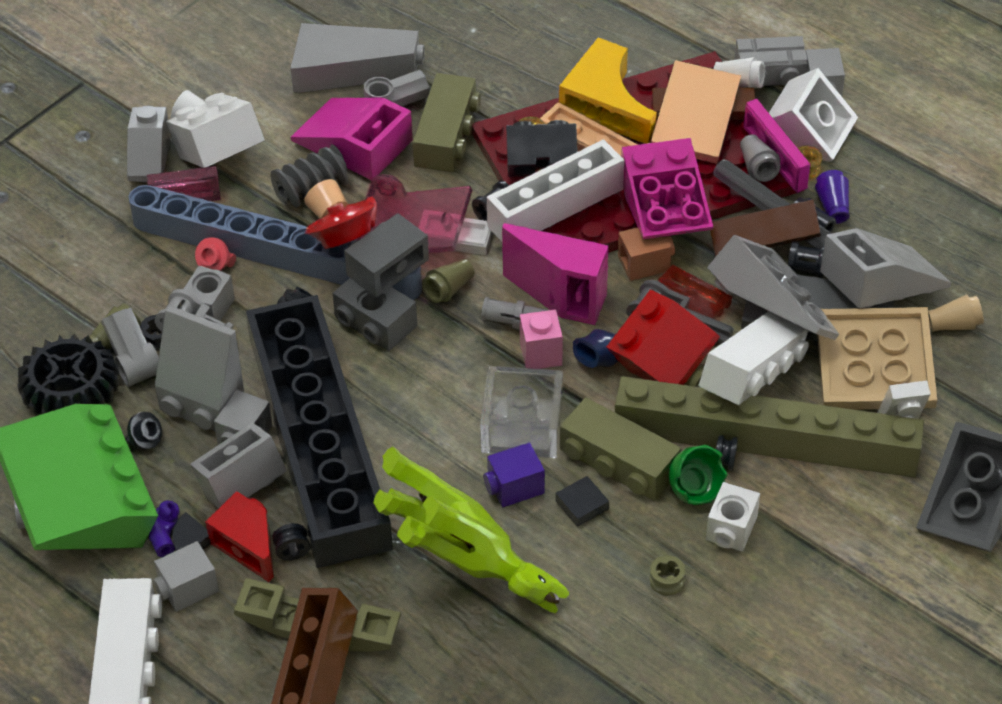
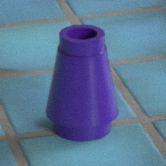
(833, 193)

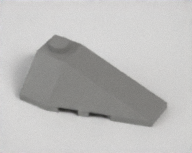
(767, 281)

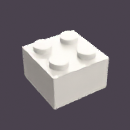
(214, 129)

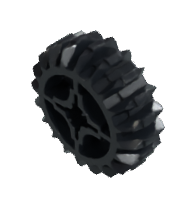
(68, 369)

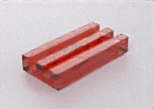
(694, 287)

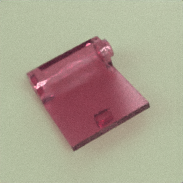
(434, 211)

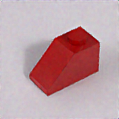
(243, 534)

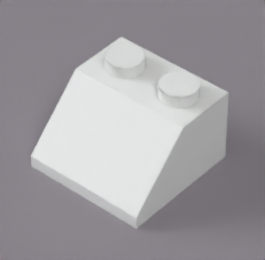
(814, 114)

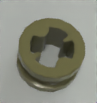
(672, 584)

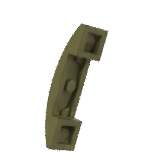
(272, 611)

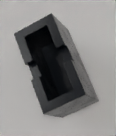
(538, 146)

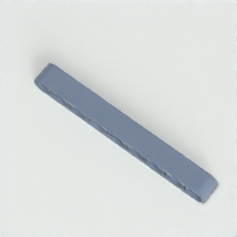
(246, 235)

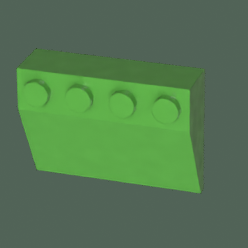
(76, 480)

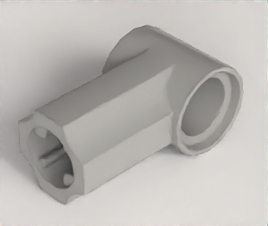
(400, 90)
(134, 356)

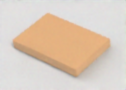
(697, 108)

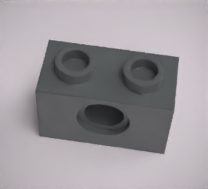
(378, 319)

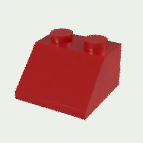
(662, 341)

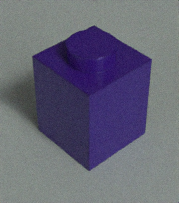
(515, 475)

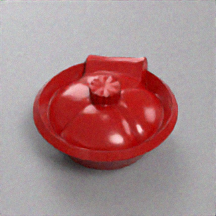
(344, 223)

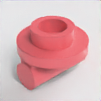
(214, 254)

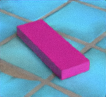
(793, 164)

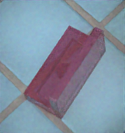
(198, 182)

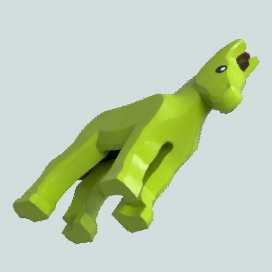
(460, 532)

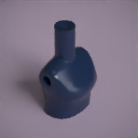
(592, 349)

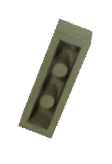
(446, 122)
(618, 448)

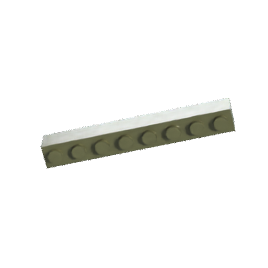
(774, 426)

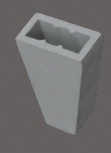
(352, 55)

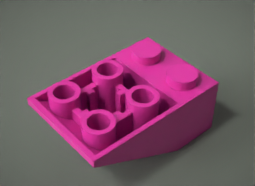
(363, 129)
(665, 189)
(557, 271)

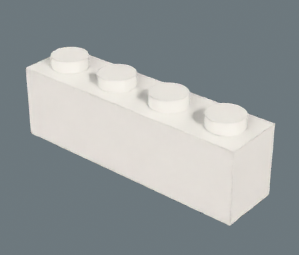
(558, 190)
(753, 357)
(125, 642)

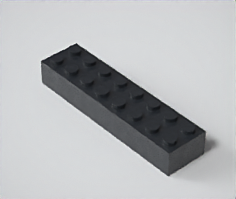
(318, 431)

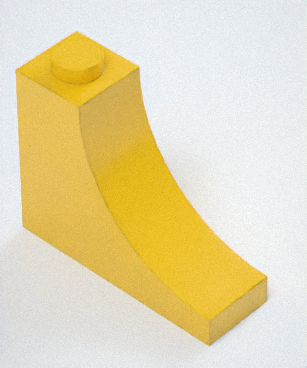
(598, 92)

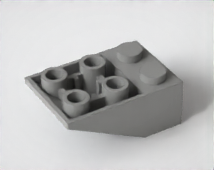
(877, 268)

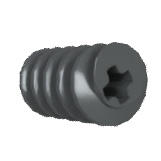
(306, 173)

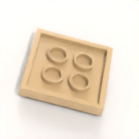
(874, 352)

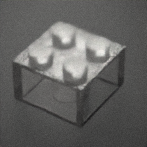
(521, 409)

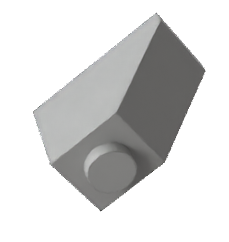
(147, 142)

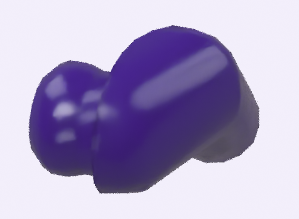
(164, 524)

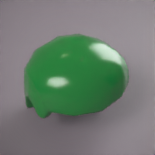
(697, 475)

